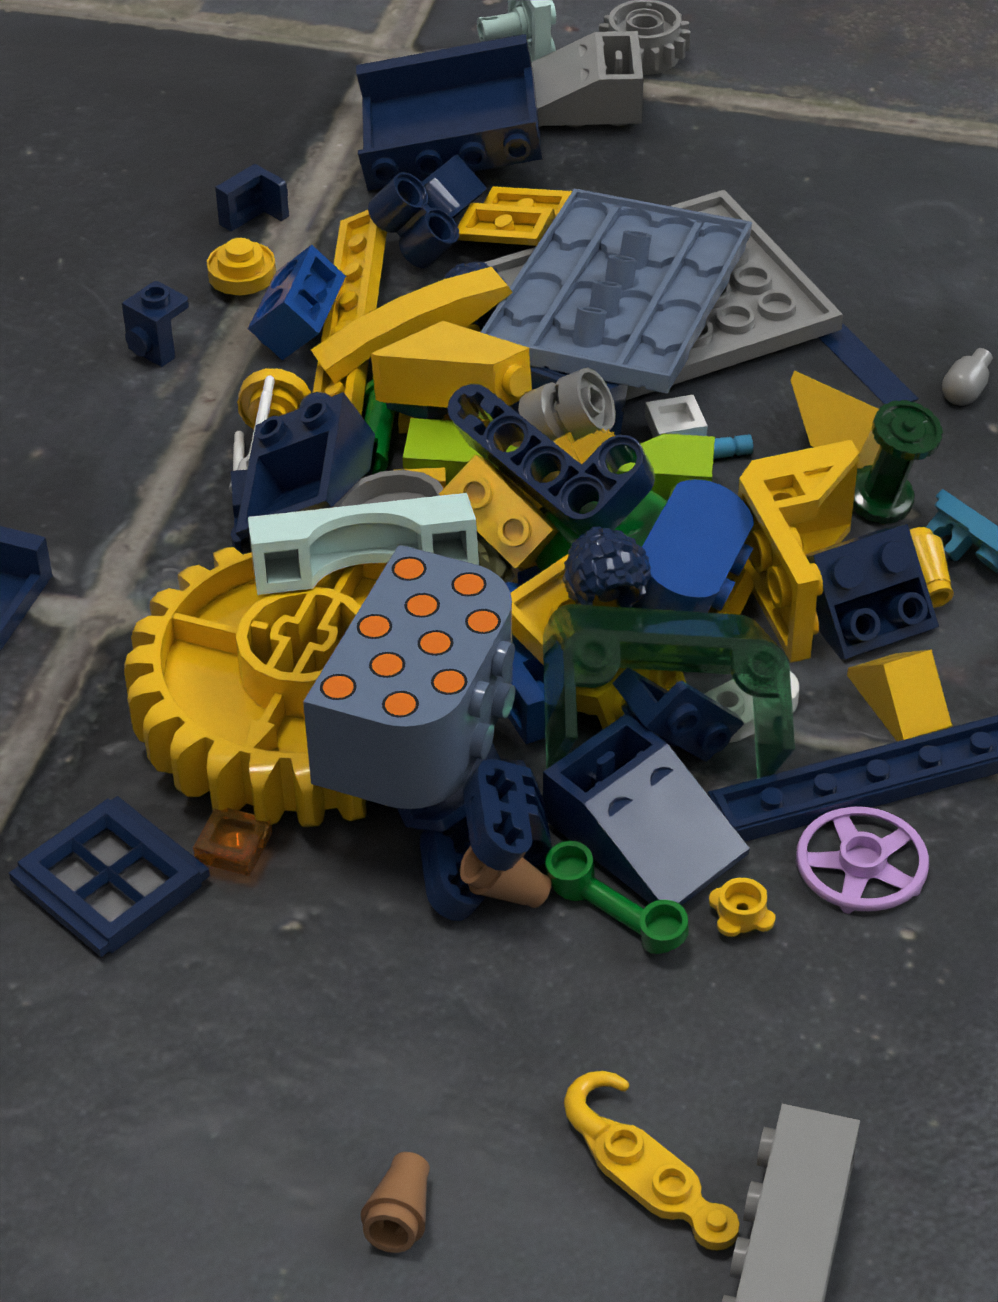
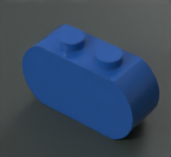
(696, 547)

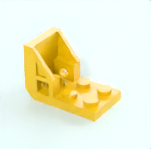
(797, 507)

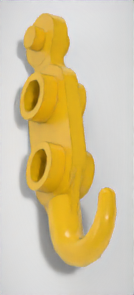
(646, 1167)

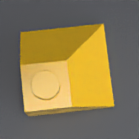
(835, 417)

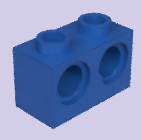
(297, 302)

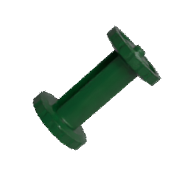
(904, 434)

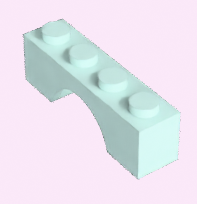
(304, 546)

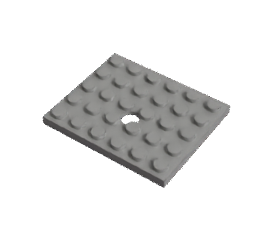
(758, 313)

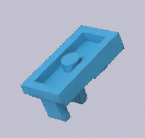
(966, 529)

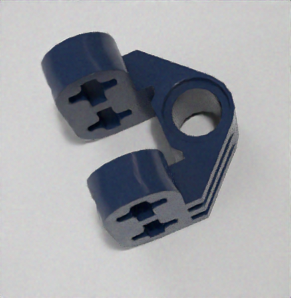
(501, 825)

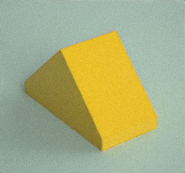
(903, 693)

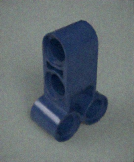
(426, 209)

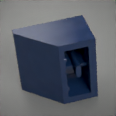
(872, 592)

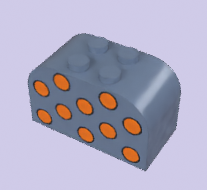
(414, 683)

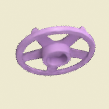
(862, 858)

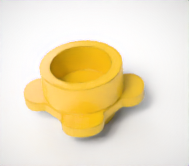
(741, 907)

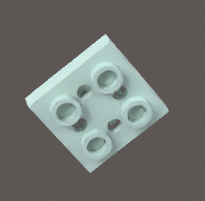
(523, 17)

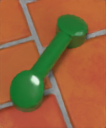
(572, 876)

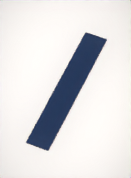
(867, 366)

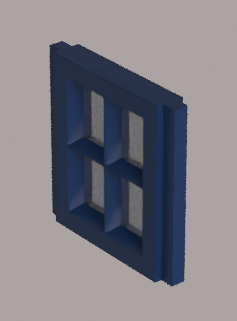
(109, 875)

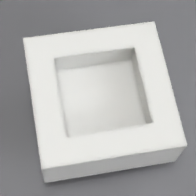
(675, 416)

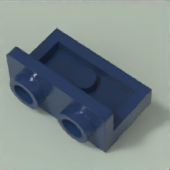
(679, 715)

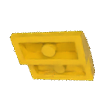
(512, 216)

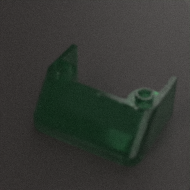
(592, 642)

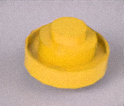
(241, 267)
(286, 397)

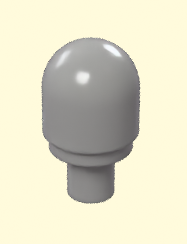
(967, 378)

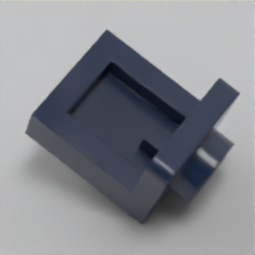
(250, 195)
(149, 321)

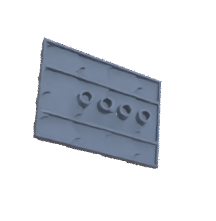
(620, 288)

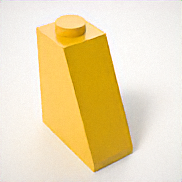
(445, 357)

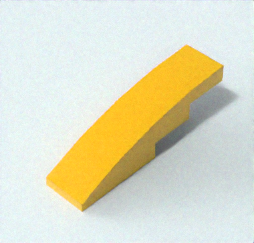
(452, 300)

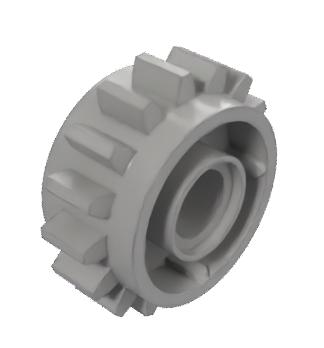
(659, 28)

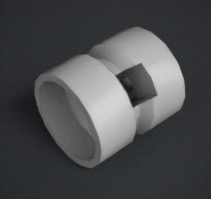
(574, 404)

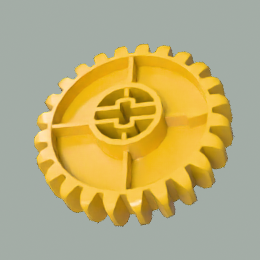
(225, 683)

